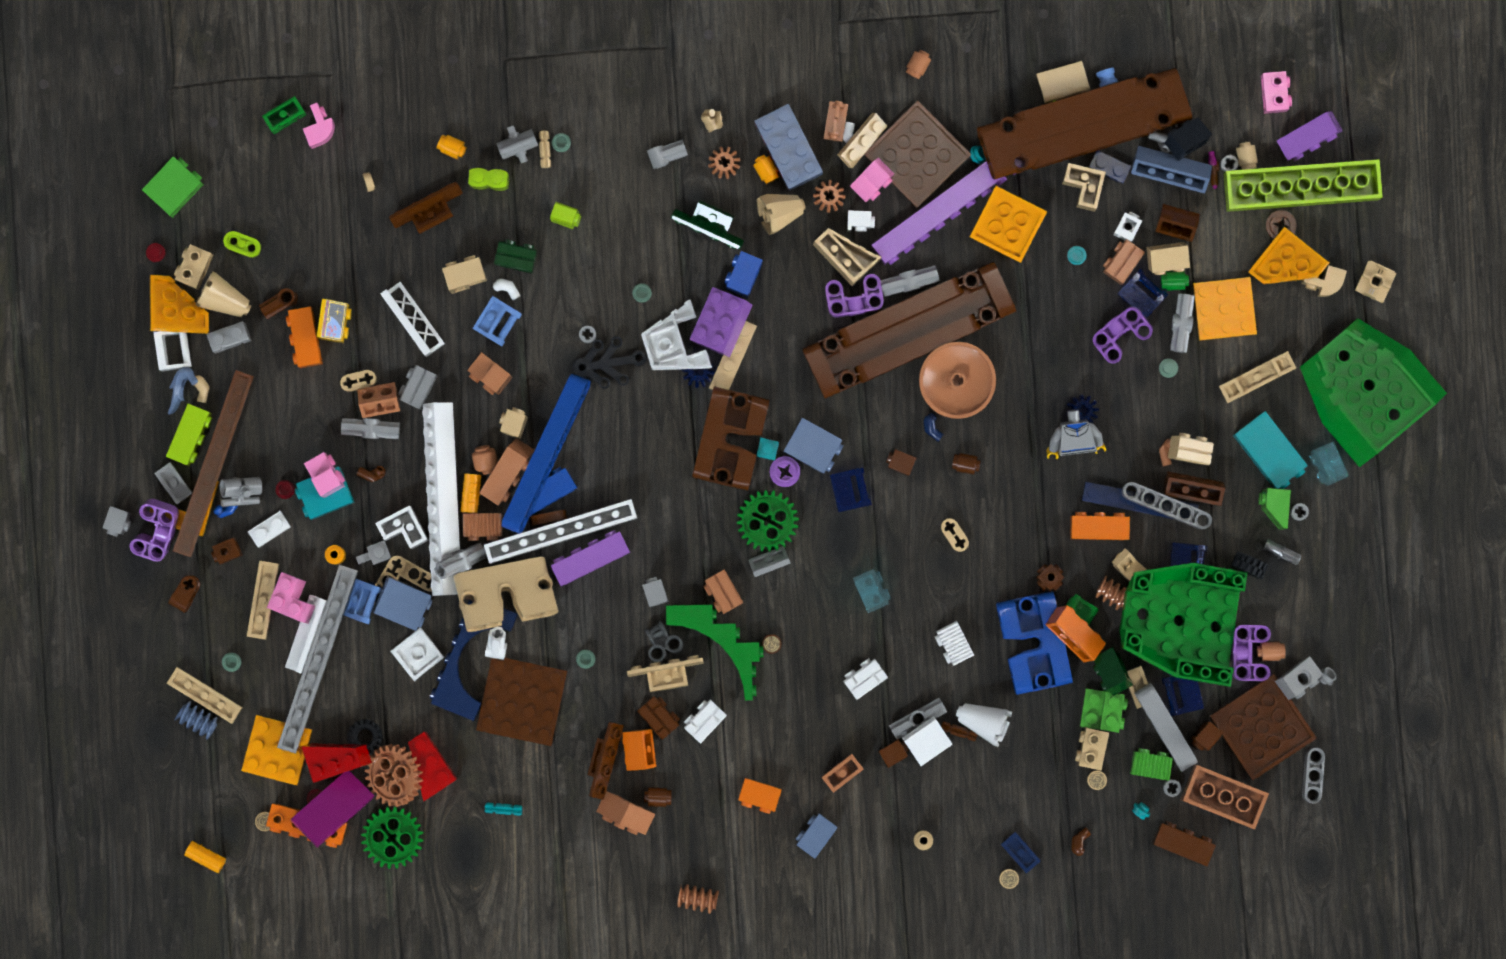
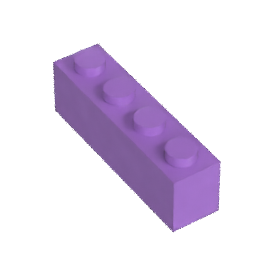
(591, 558)

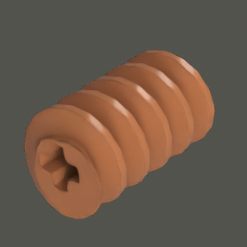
(1111, 592)
(697, 898)

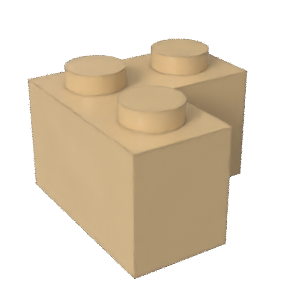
(1089, 182)
(464, 274)

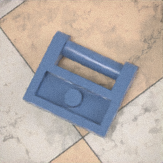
(492, 316)
(360, 593)

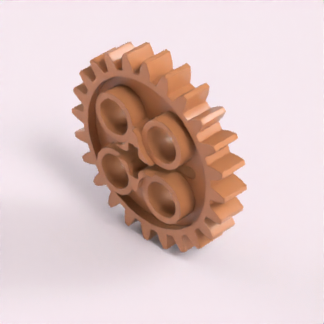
(394, 775)

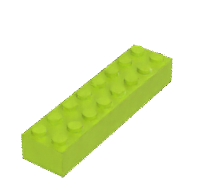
(1303, 185)

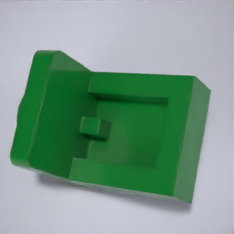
(1082, 608)

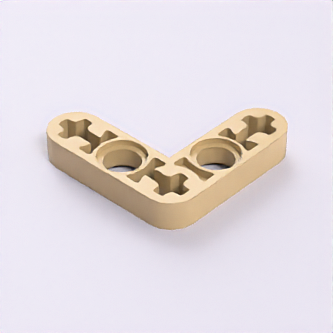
(404, 572)

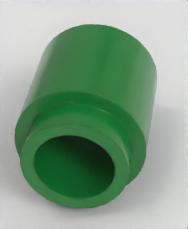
(1174, 280)

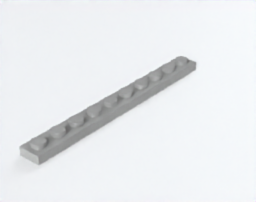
(317, 659)

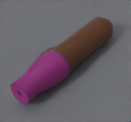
(1215, 168)

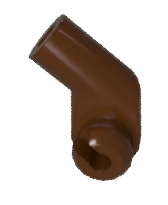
(1077, 841)

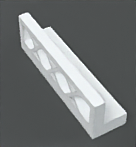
(399, 312)
(305, 636)

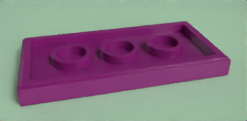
(332, 808)

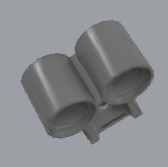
(661, 641)

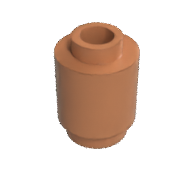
(918, 64)
(1271, 651)

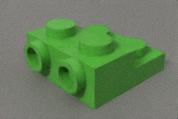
(1103, 710)

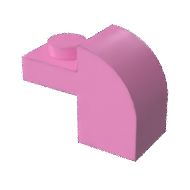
(321, 131)

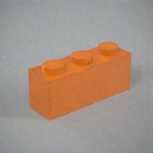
(304, 337)
(1099, 526)
(1075, 633)

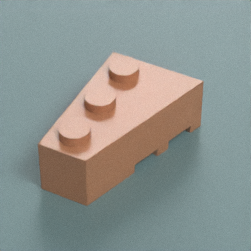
(507, 472)

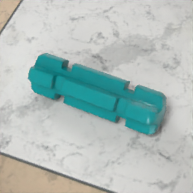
(506, 809)

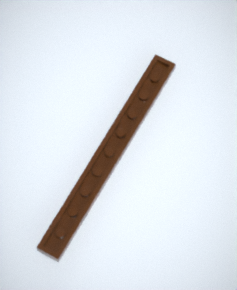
(213, 463)

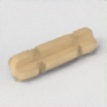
(544, 149)

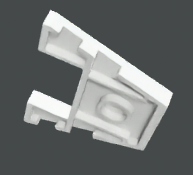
(666, 346)

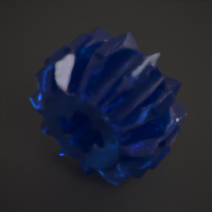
(699, 378)
(1086, 405)

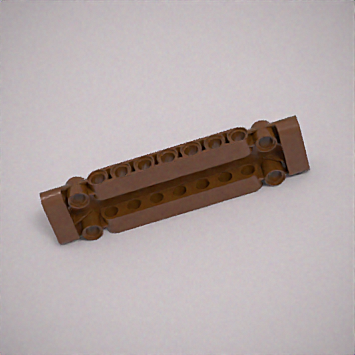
(1084, 123)
(909, 330)

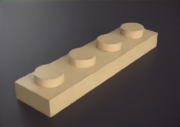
(729, 366)
(263, 591)
(204, 695)

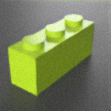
(189, 435)

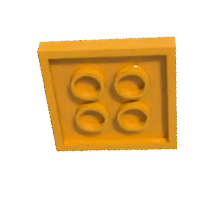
(1008, 224)
(1224, 308)
(266, 759)

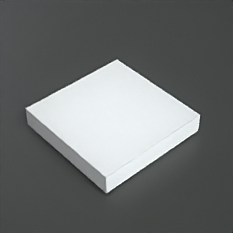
(417, 654)
(927, 741)

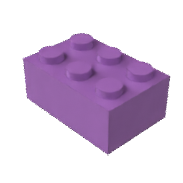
(721, 322)

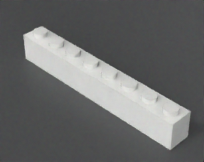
(560, 531)

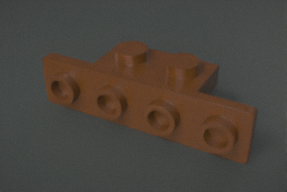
(429, 210)
(603, 760)

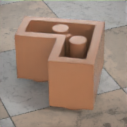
(490, 374)
(625, 814)

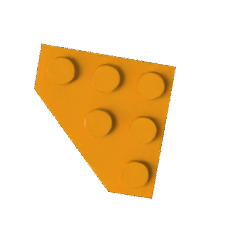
(1288, 260)
(174, 308)

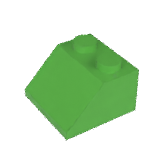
(1276, 505)

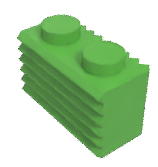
(1151, 765)

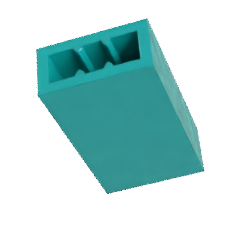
(1270, 451)

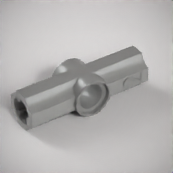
(909, 281)
(1182, 323)
(370, 428)
(460, 561)
(906, 725)

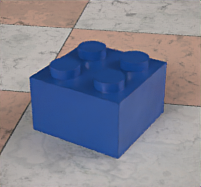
(744, 274)

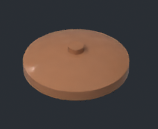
(957, 380)

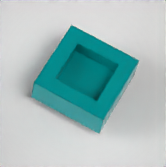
(767, 449)

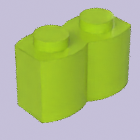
(483, 179)
(565, 215)

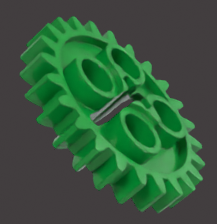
(759, 536)
(406, 826)

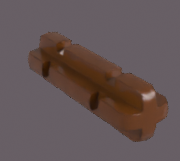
(958, 731)

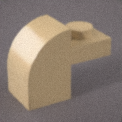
(1329, 284)
(1127, 564)

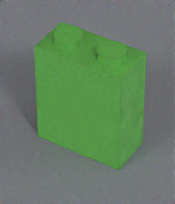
(173, 186)

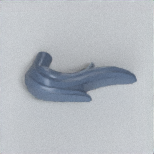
(178, 384)

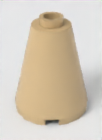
(222, 297)

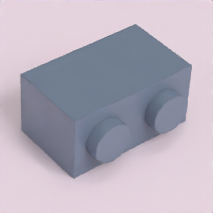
(816, 835)

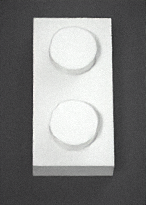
(269, 529)

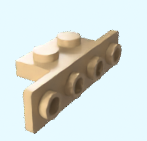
(666, 675)

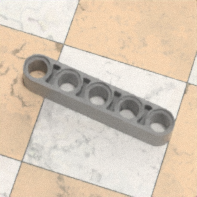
(1175, 509)
(1166, 727)

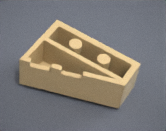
(845, 256)

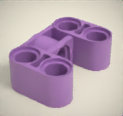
(854, 305)
(1116, 328)
(163, 532)
(1242, 652)

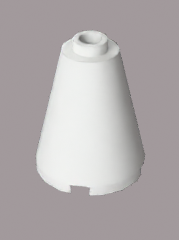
(985, 721)

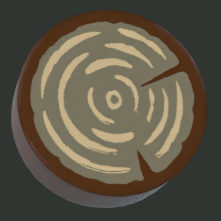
(771, 644)

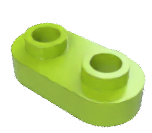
(242, 244)

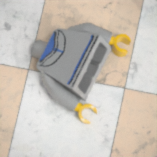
(1075, 437)

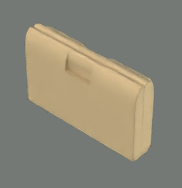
(1063, 82)

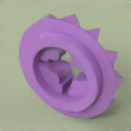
(783, 462)

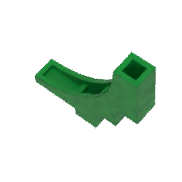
(701, 619)

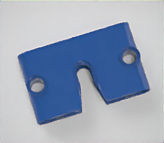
(1048, 658)

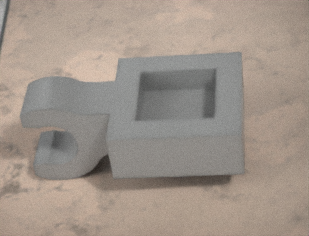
(376, 552)

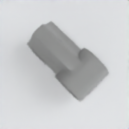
(662, 155)

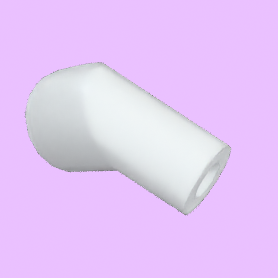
(848, 131)
(506, 285)

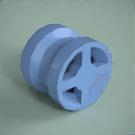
(1106, 77)

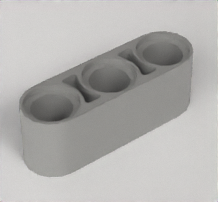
(1317, 784)

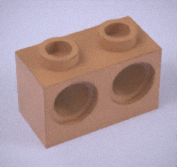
(378, 400)

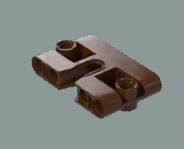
(726, 418)

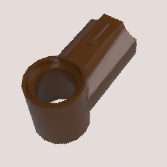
(277, 304)

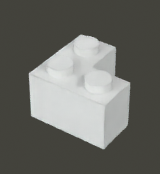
(403, 522)

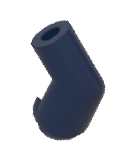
(930, 428)

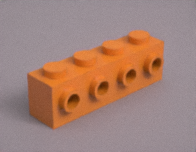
(280, 819)

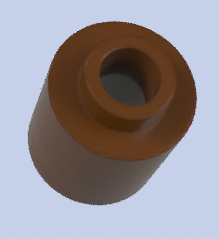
(966, 463)
(657, 797)

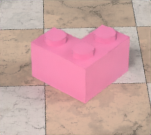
(324, 475)
(286, 599)

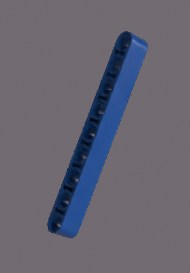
(546, 453)

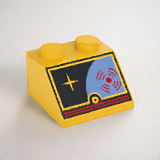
(333, 321)

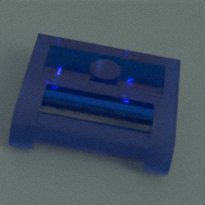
(1138, 298)
(844, 492)
(1182, 553)
(1189, 693)

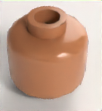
(484, 459)

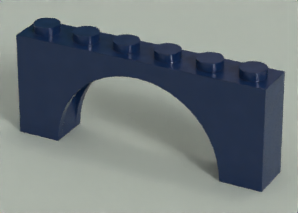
(450, 691)

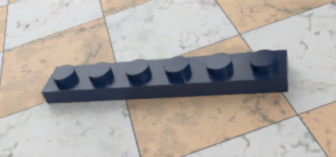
(1113, 498)

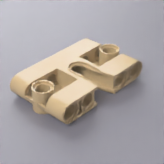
(517, 578)

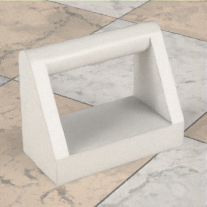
(162, 351)

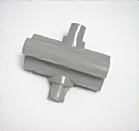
(517, 144)
(240, 491)

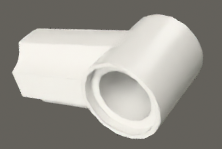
(496, 644)

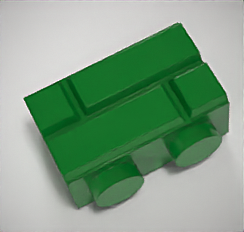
(284, 115)

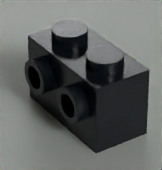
(1187, 138)

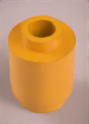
(451, 146)
(766, 169)
(341, 554)

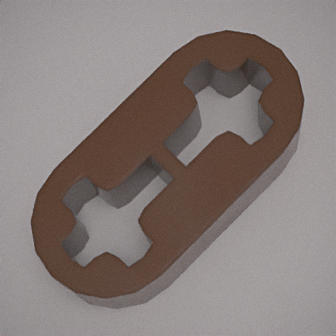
(548, 517)

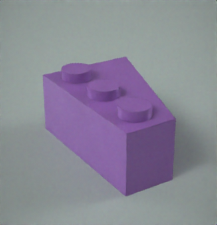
(1310, 136)

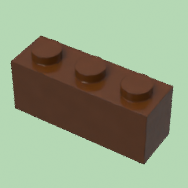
(1194, 488)
(1184, 843)

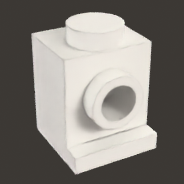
(1133, 220)
(860, 221)

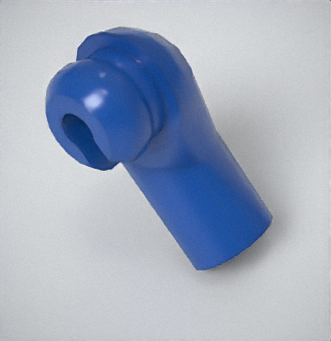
(224, 511)

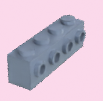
(1167, 169)

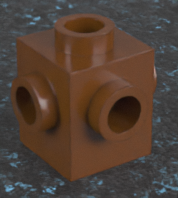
(1042, 575)

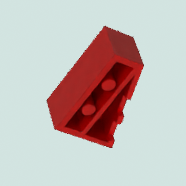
(333, 759)
(435, 769)

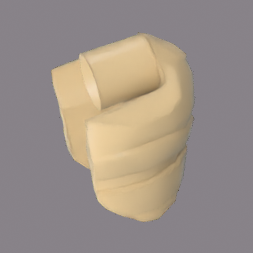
(712, 119)

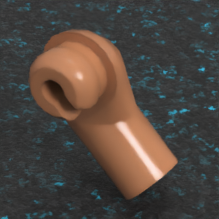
(1163, 451)

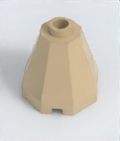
(779, 210)

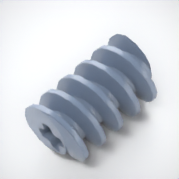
(197, 720)

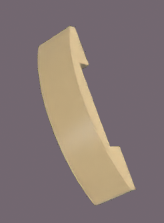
(1257, 377)

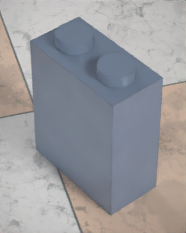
(813, 446)
(402, 603)

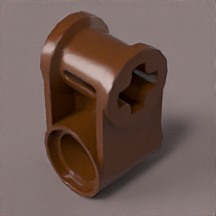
(184, 596)

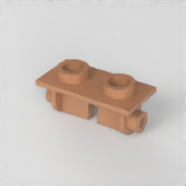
(835, 121)

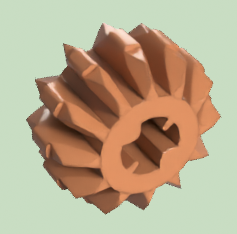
(728, 157)
(826, 189)

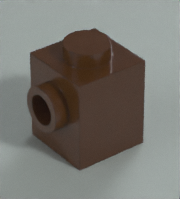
(226, 551)

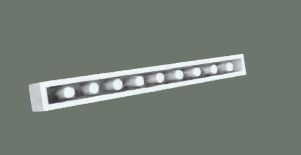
(441, 490)

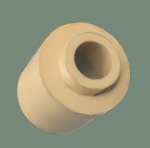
(1247, 156)
(918, 835)

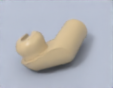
(203, 389)

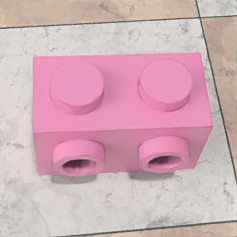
(1275, 92)

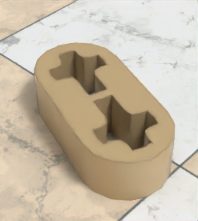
(357, 376)
(950, 537)

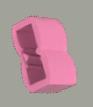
(872, 180)

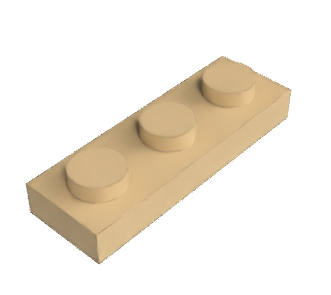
(862, 140)

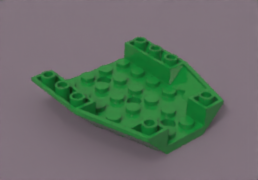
(1360, 416)
(1200, 597)

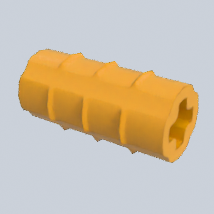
(470, 493)
(205, 857)

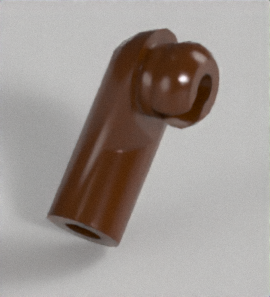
(373, 475)

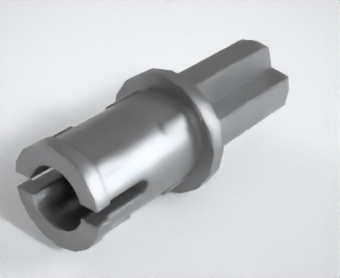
(1282, 552)

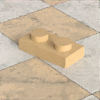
(1139, 681)

